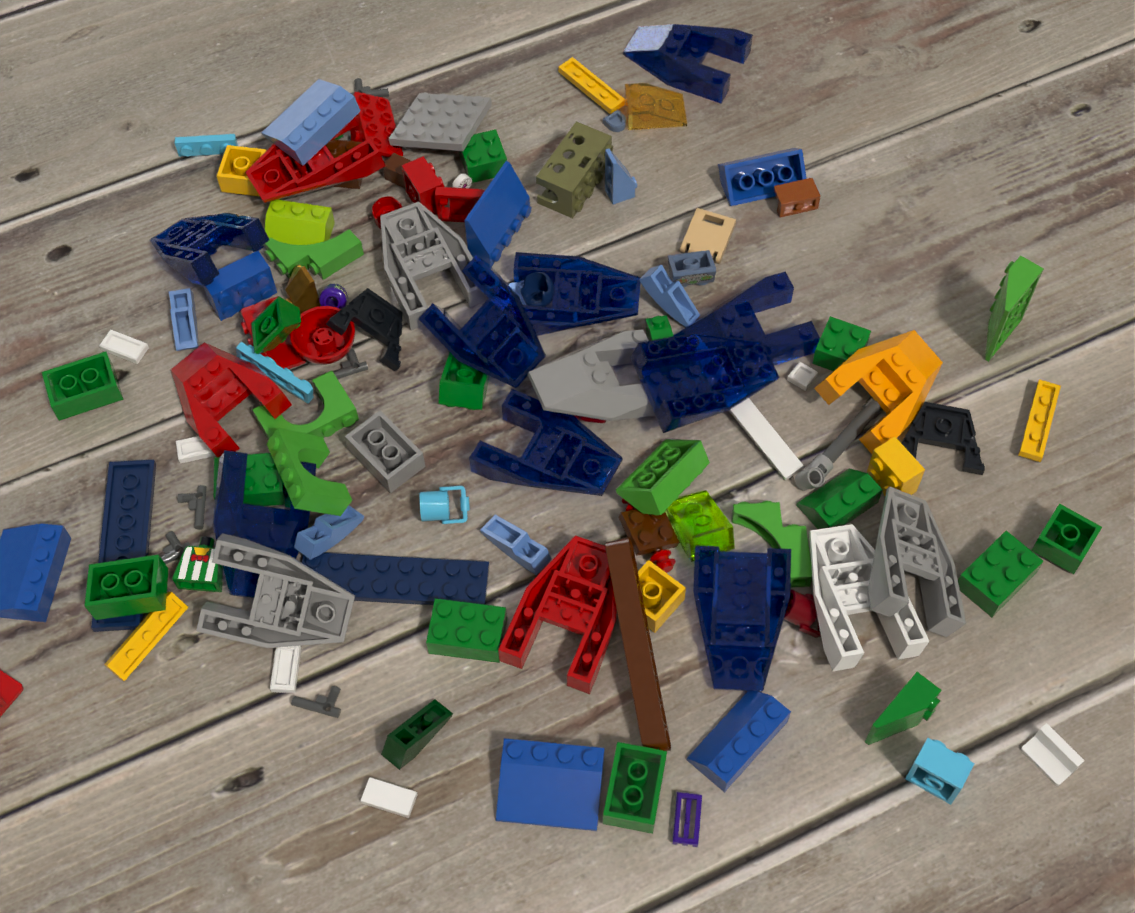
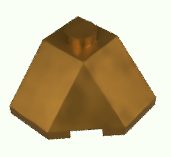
(302, 289)

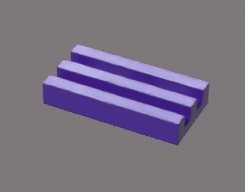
(685, 840)

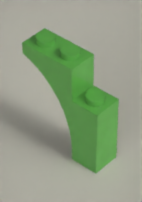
(321, 258)
(766, 521)

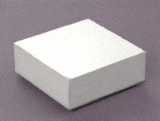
(802, 376)

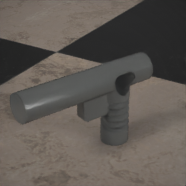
(359, 88)
(348, 366)
(196, 504)
(171, 550)
(321, 703)

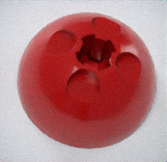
(319, 342)

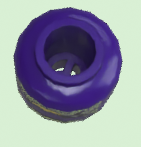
(334, 296)

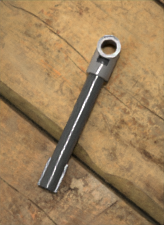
(823, 463)

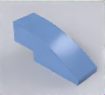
(669, 295)
(184, 319)
(327, 532)
(516, 544)

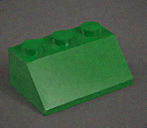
(841, 499)

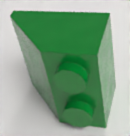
(274, 325)

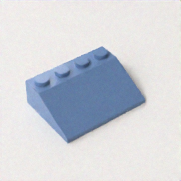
(312, 120)

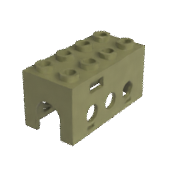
(573, 182)

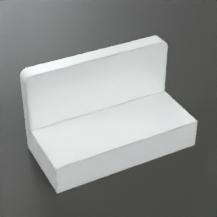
(1052, 755)

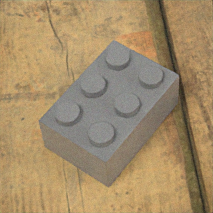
(385, 451)

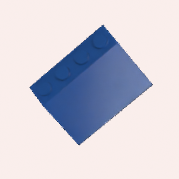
(497, 215)
(31, 569)
(550, 784)

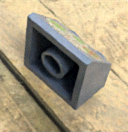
(692, 268)

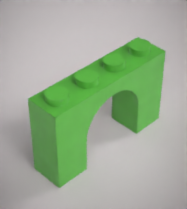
(337, 411)
(303, 488)

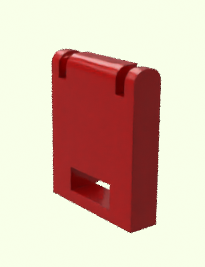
(461, 202)

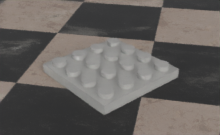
(440, 121)

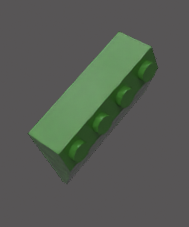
(1011, 302)

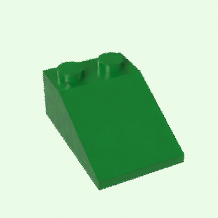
(462, 385)
(907, 710)

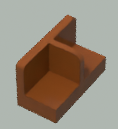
(797, 197)

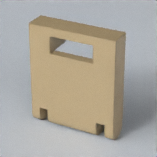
(708, 236)

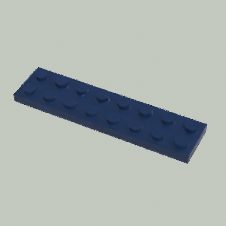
(126, 524)
(404, 578)

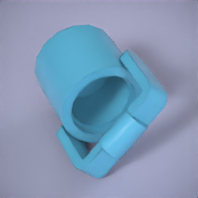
(435, 505)

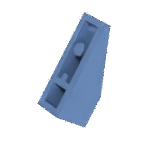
(618, 181)

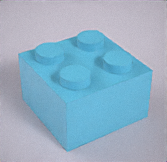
(940, 770)

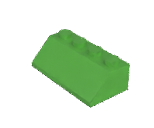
(664, 475)

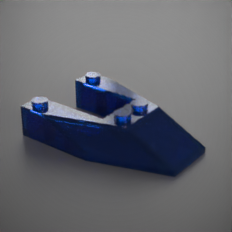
(677, 52)
(193, 240)
(583, 292)
(738, 319)
(497, 336)
(558, 457)
(259, 524)

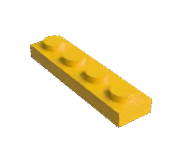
(591, 85)
(1039, 420)
(145, 637)

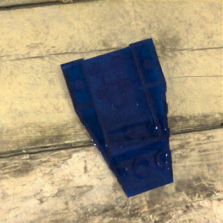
(741, 612)

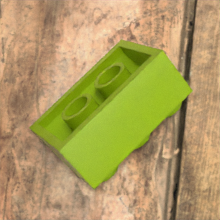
(298, 222)

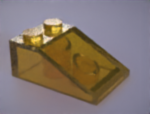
(653, 107)

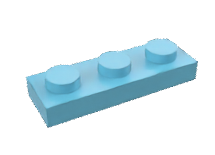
(204, 144)

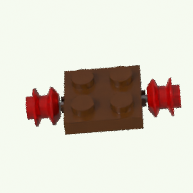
(649, 535)

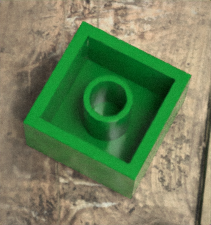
(483, 156)
(839, 343)
(1066, 538)

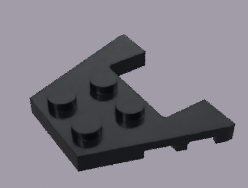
(375, 317)
(946, 428)

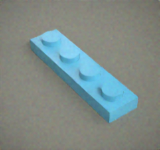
(280, 376)

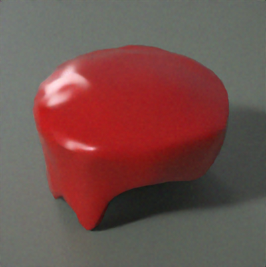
(383, 206)

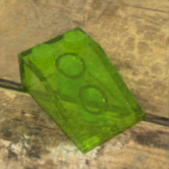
(700, 523)

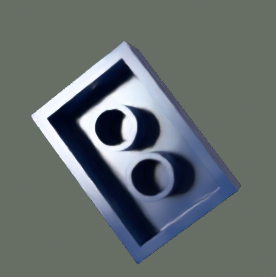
(240, 285)

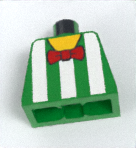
(196, 568)

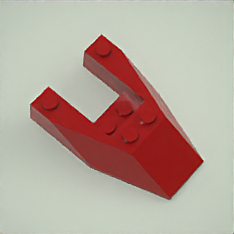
(280, 176)
(214, 384)
(574, 595)

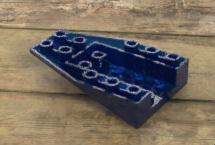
(700, 375)

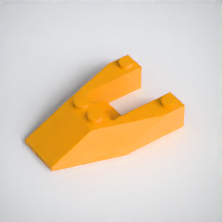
(896, 376)

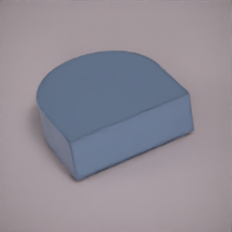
(615, 121)

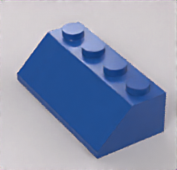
(756, 176)
(739, 738)

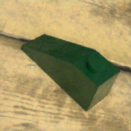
(415, 733)

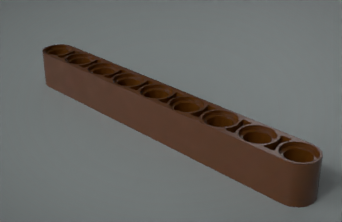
(637, 645)

